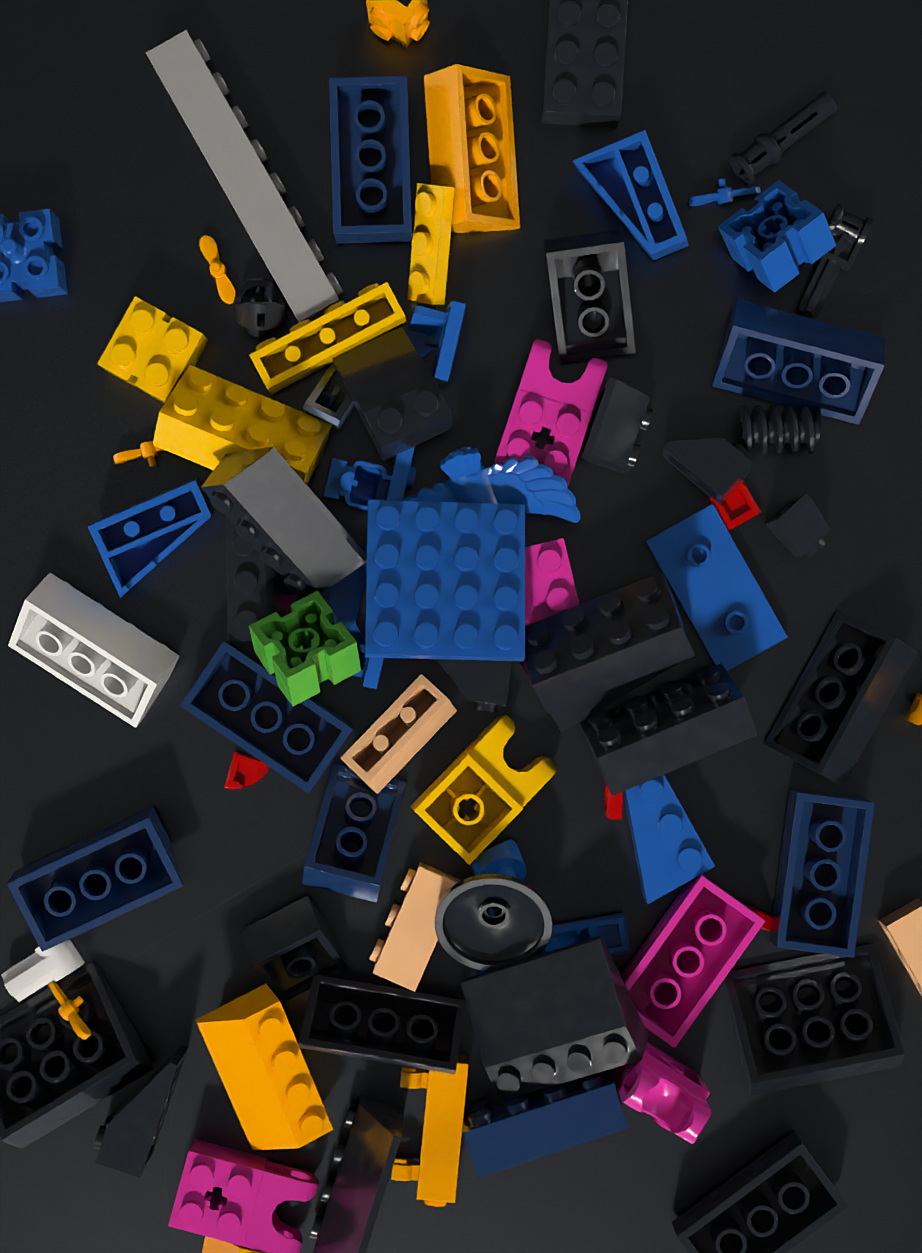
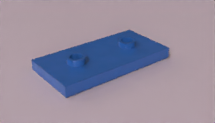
(716, 588)

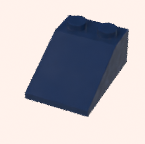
(353, 835)

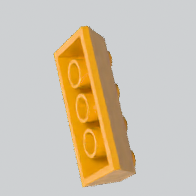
(473, 146)
(264, 1072)

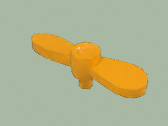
(217, 269)
(147, 451)
(69, 1011)

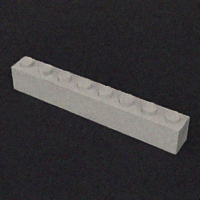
(243, 177)

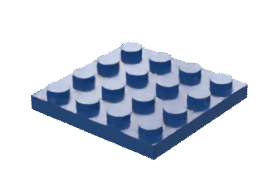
(445, 580)

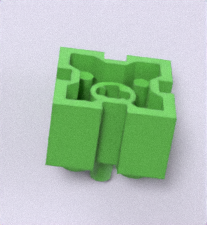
(305, 648)

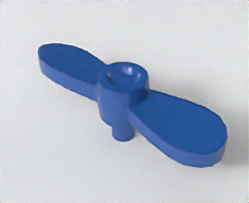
(723, 195)

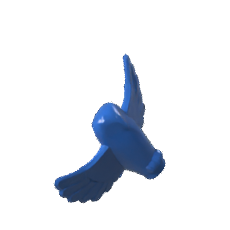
(502, 483)

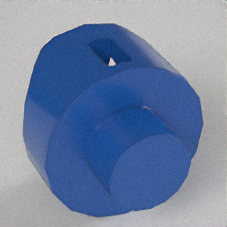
(501, 859)

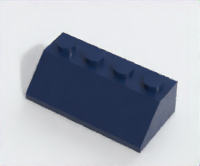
(799, 361)
(96, 879)

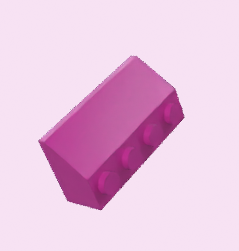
(688, 957)

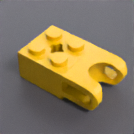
(486, 778)

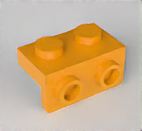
(397, 21)

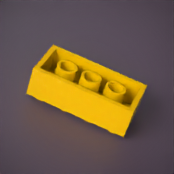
(216, 417)

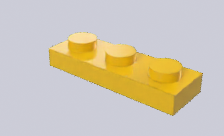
(430, 243)

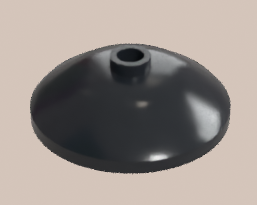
(490, 935)

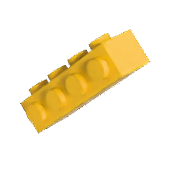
(316, 343)

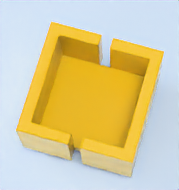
(152, 349)

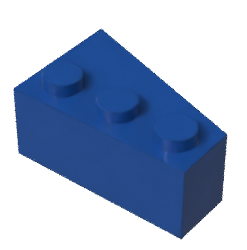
(636, 192)
(148, 531)
(663, 839)

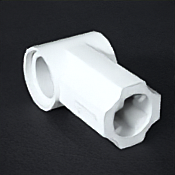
(41, 969)

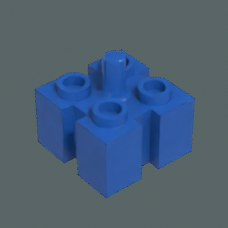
(777, 235)
(29, 257)

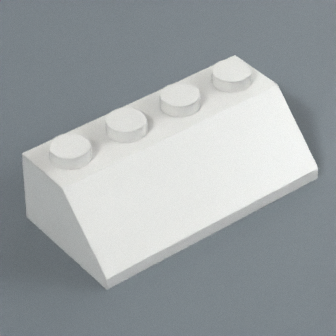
(92, 649)

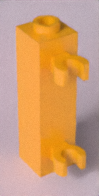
(441, 1133)

